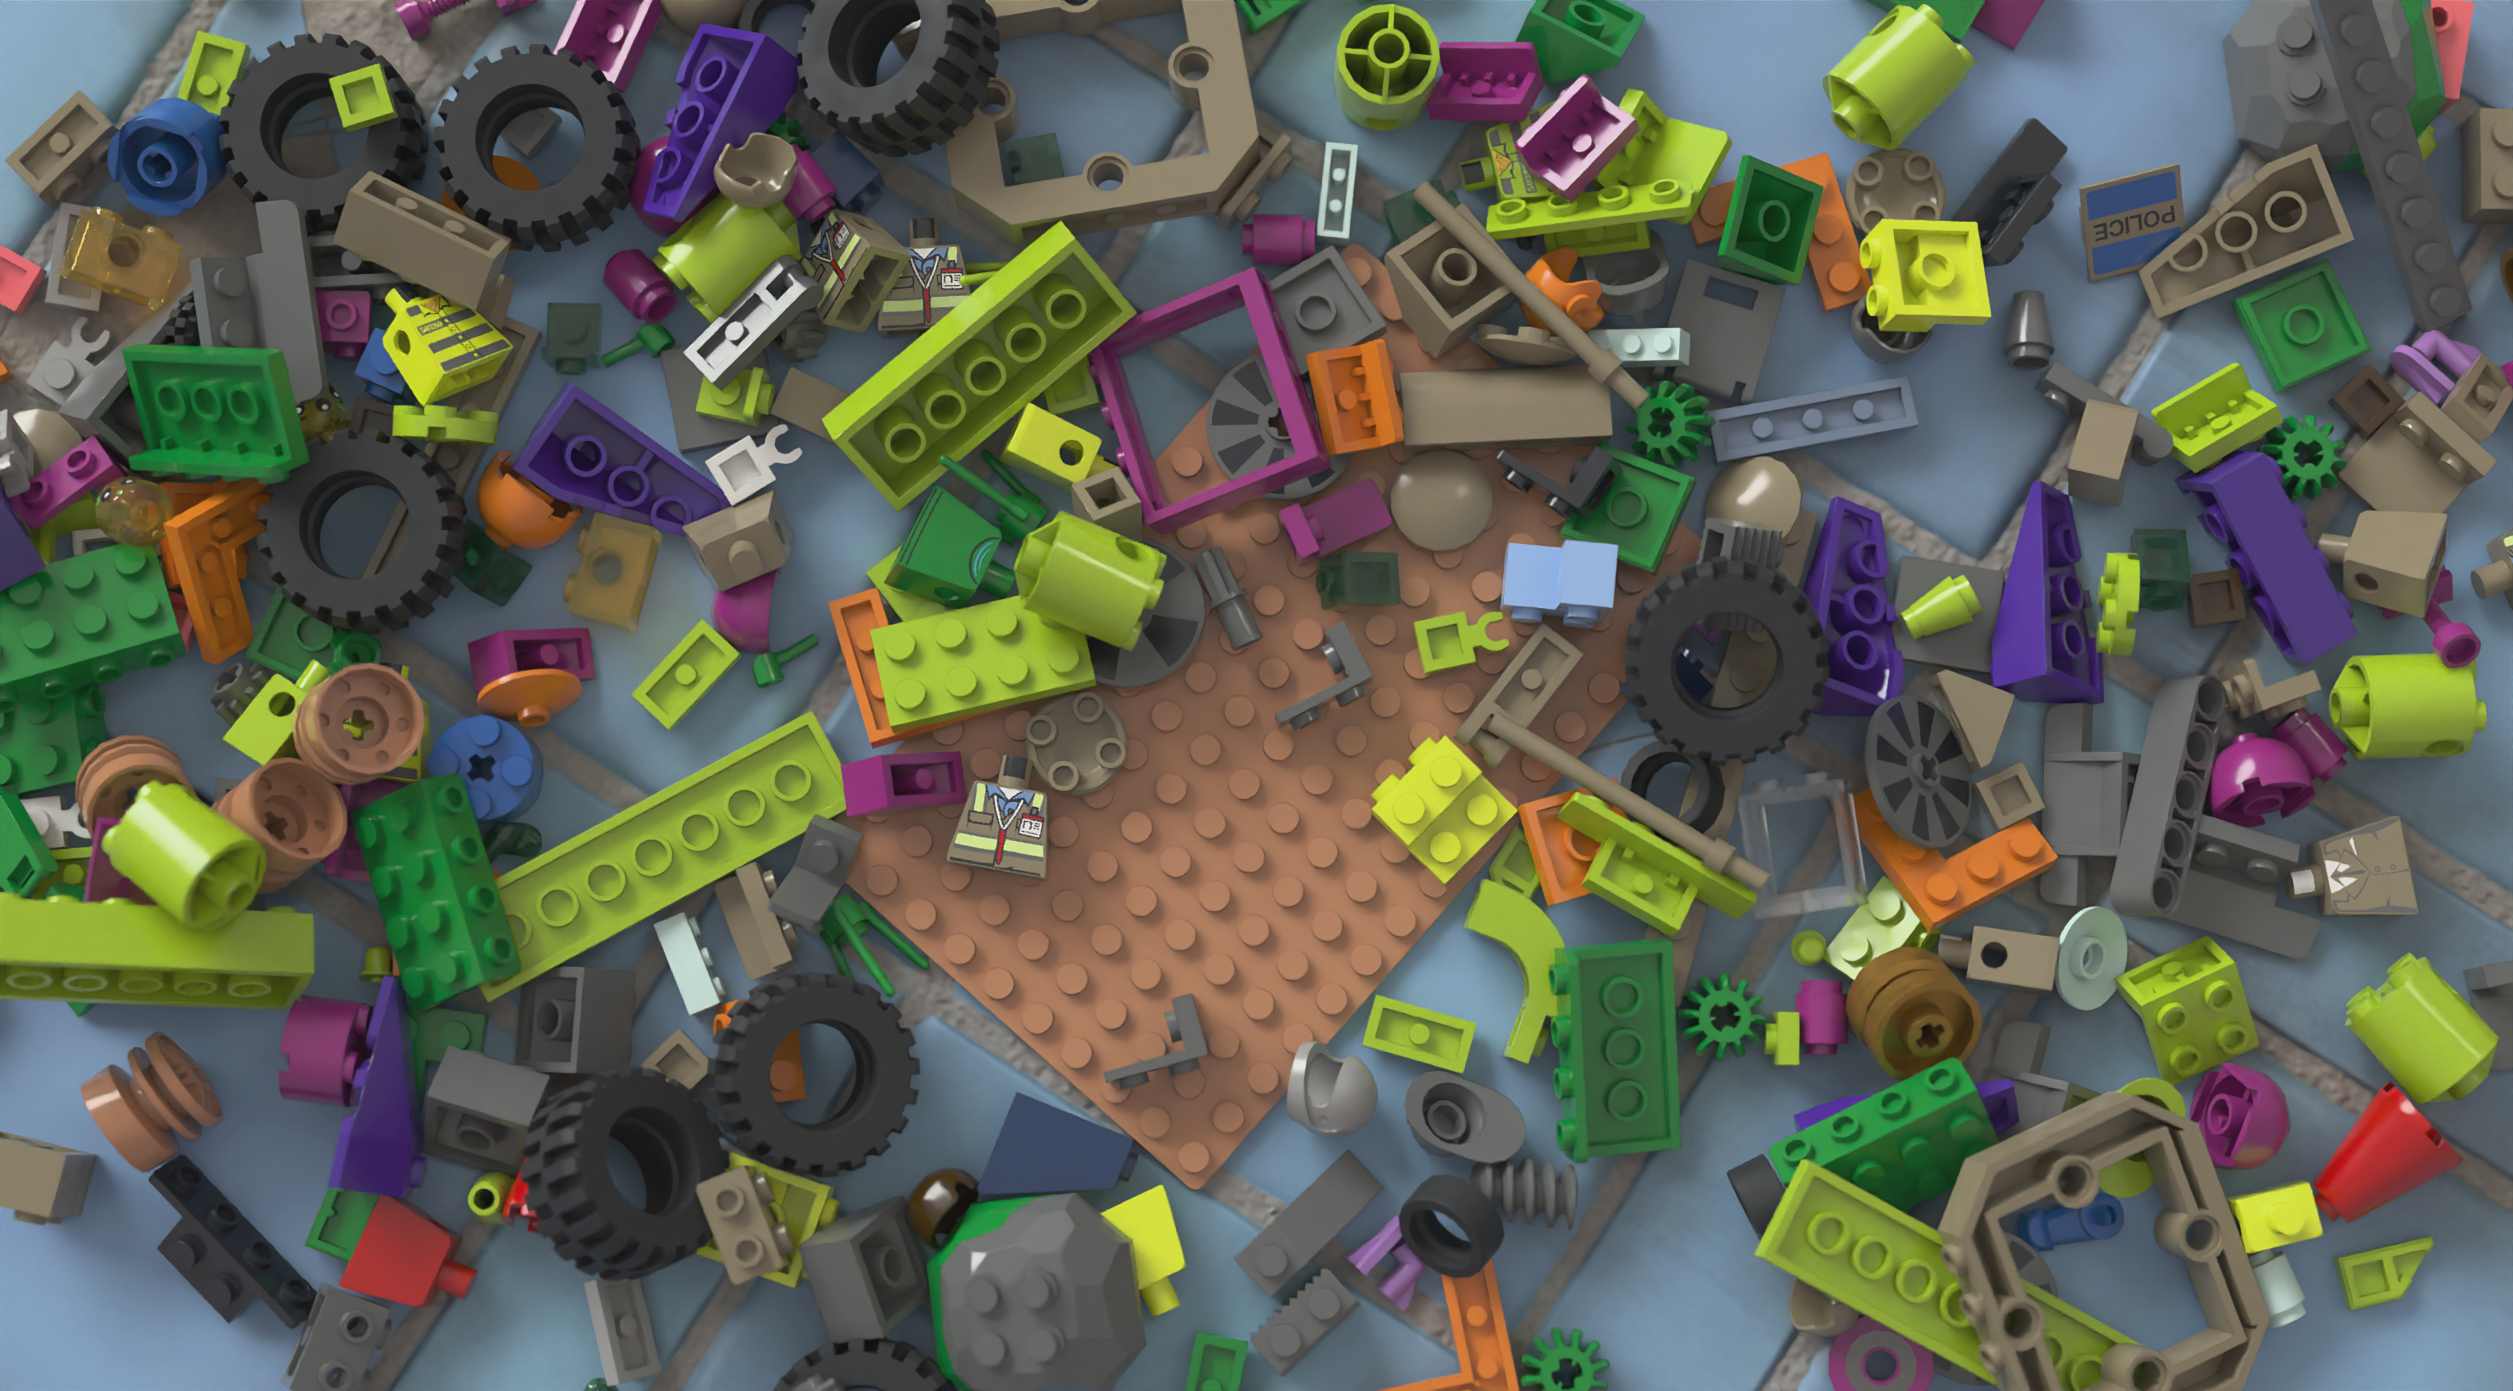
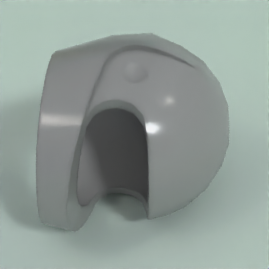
(1330, 1092)

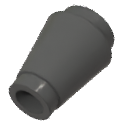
(2028, 332)

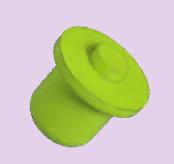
(1808, 947)
(376, 965)

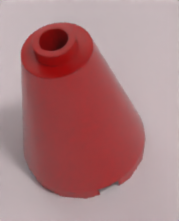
(2382, 1158)

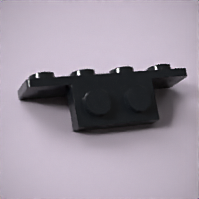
(2014, 192)
(224, 1251)

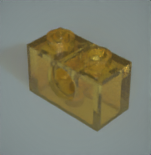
(89, 263)
(621, 602)

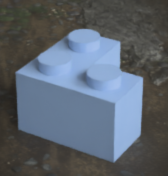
(1559, 582)

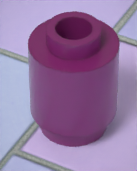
(811, 190)
(1279, 239)
(640, 286)
(2314, 742)
(1822, 1016)

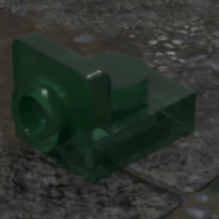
(573, 337)
(490, 567)
(2163, 567)
(1358, 580)

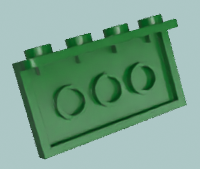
(215, 412)
(85, 624)
(49, 739)
(435, 891)
(1615, 1048)
(1899, 1141)

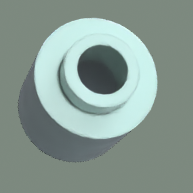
(2278, 1287)

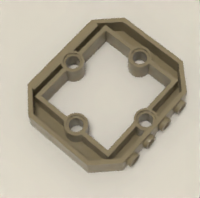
(1147, 190)
(2188, 1185)

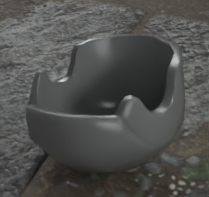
(1884, 345)

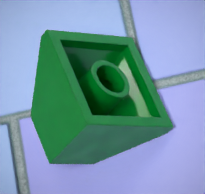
(1579, 35)
(1769, 223)

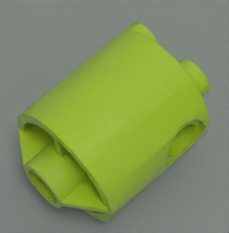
(1386, 67)
(1895, 77)
(726, 251)
(1089, 578)
(2406, 707)
(186, 856)
(2423, 1032)

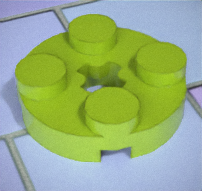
(445, 424)
(2120, 601)

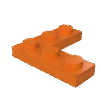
(1833, 248)
(203, 559)
(853, 620)
(1951, 887)
(1478, 1338)

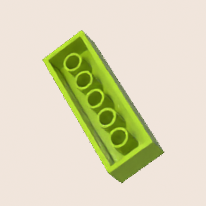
(978, 366)
(150, 957)

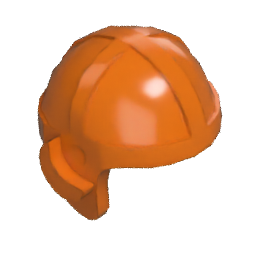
(1575, 299)

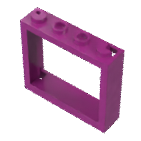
(1121, 413)

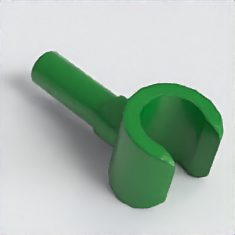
(650, 336)
(768, 668)

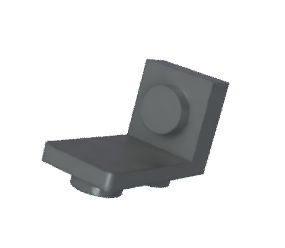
(1342, 656)
(817, 873)
(2492, 998)
(1182, 1026)

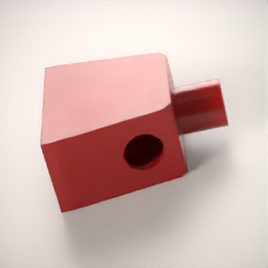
(407, 1257)

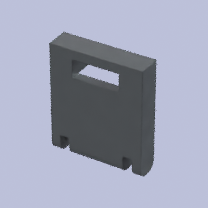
(1725, 339)

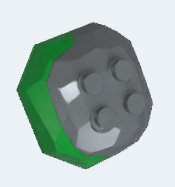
(2287, 90)
(1035, 1297)

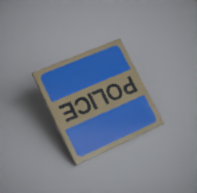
(2130, 220)

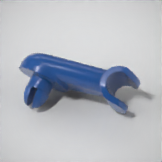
(2067, 1225)

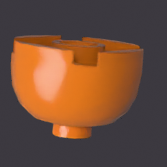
(519, 509)

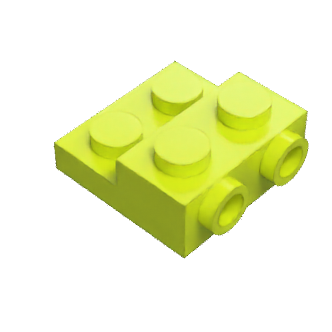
(1925, 274)
(1441, 808)
(800, 1203)

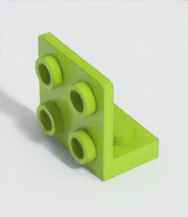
(2190, 1009)

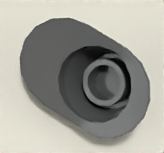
(1631, 279)
(1463, 1119)

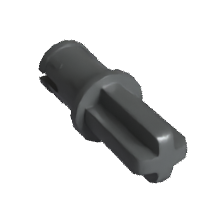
(1227, 598)

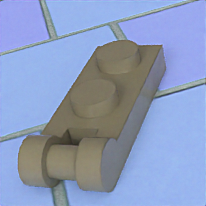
(1520, 691)

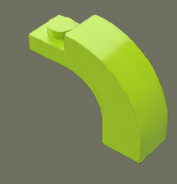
(1531, 939)

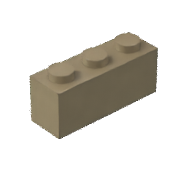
(421, 241)

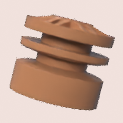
(378, 704)
(121, 765)
(290, 815)
(142, 1109)

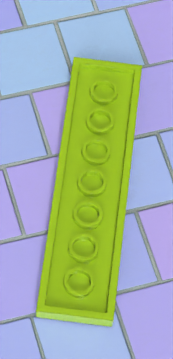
(668, 847)
(1896, 1275)

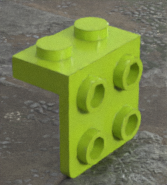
(1664, 151)

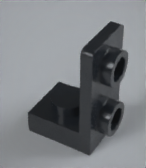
(1589, 482)

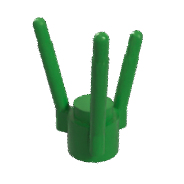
(1016, 513)
(847, 925)

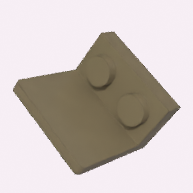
(2415, 461)

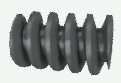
(1529, 1190)

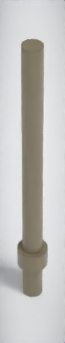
(1603, 364)
(1717, 854)

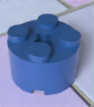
(168, 156)
(516, 767)

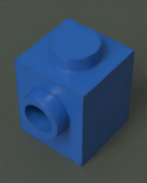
(381, 373)

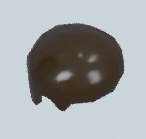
(939, 1202)

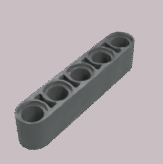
(2168, 796)

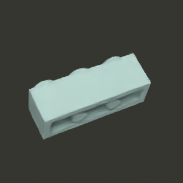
(1336, 193)
(1646, 346)
(690, 963)

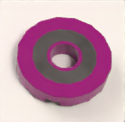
(1866, 1336)

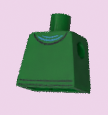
(949, 554)

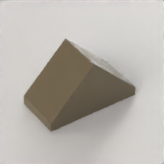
(2102, 453)
(1974, 711)

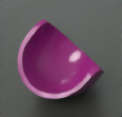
(744, 613)

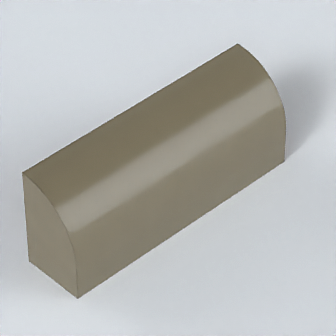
(1503, 408)

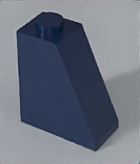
(1055, 1152)

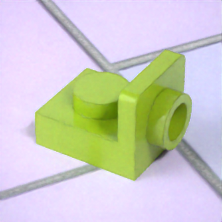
(741, 400)

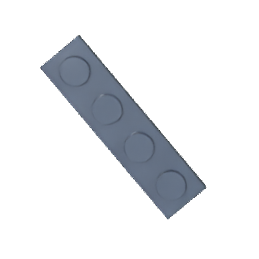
(1812, 420)

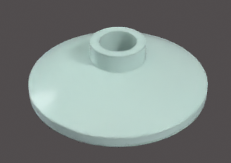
(2090, 957)

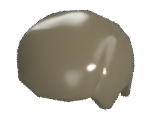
(757, 172)
(1818, 1312)

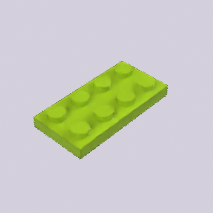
(976, 662)

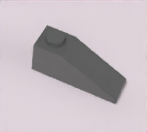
(1308, 1223)

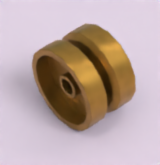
(1912, 1012)

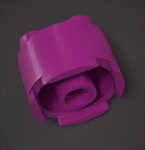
(324, 1050)

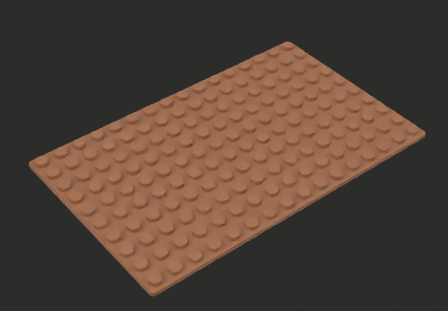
(1238, 847)

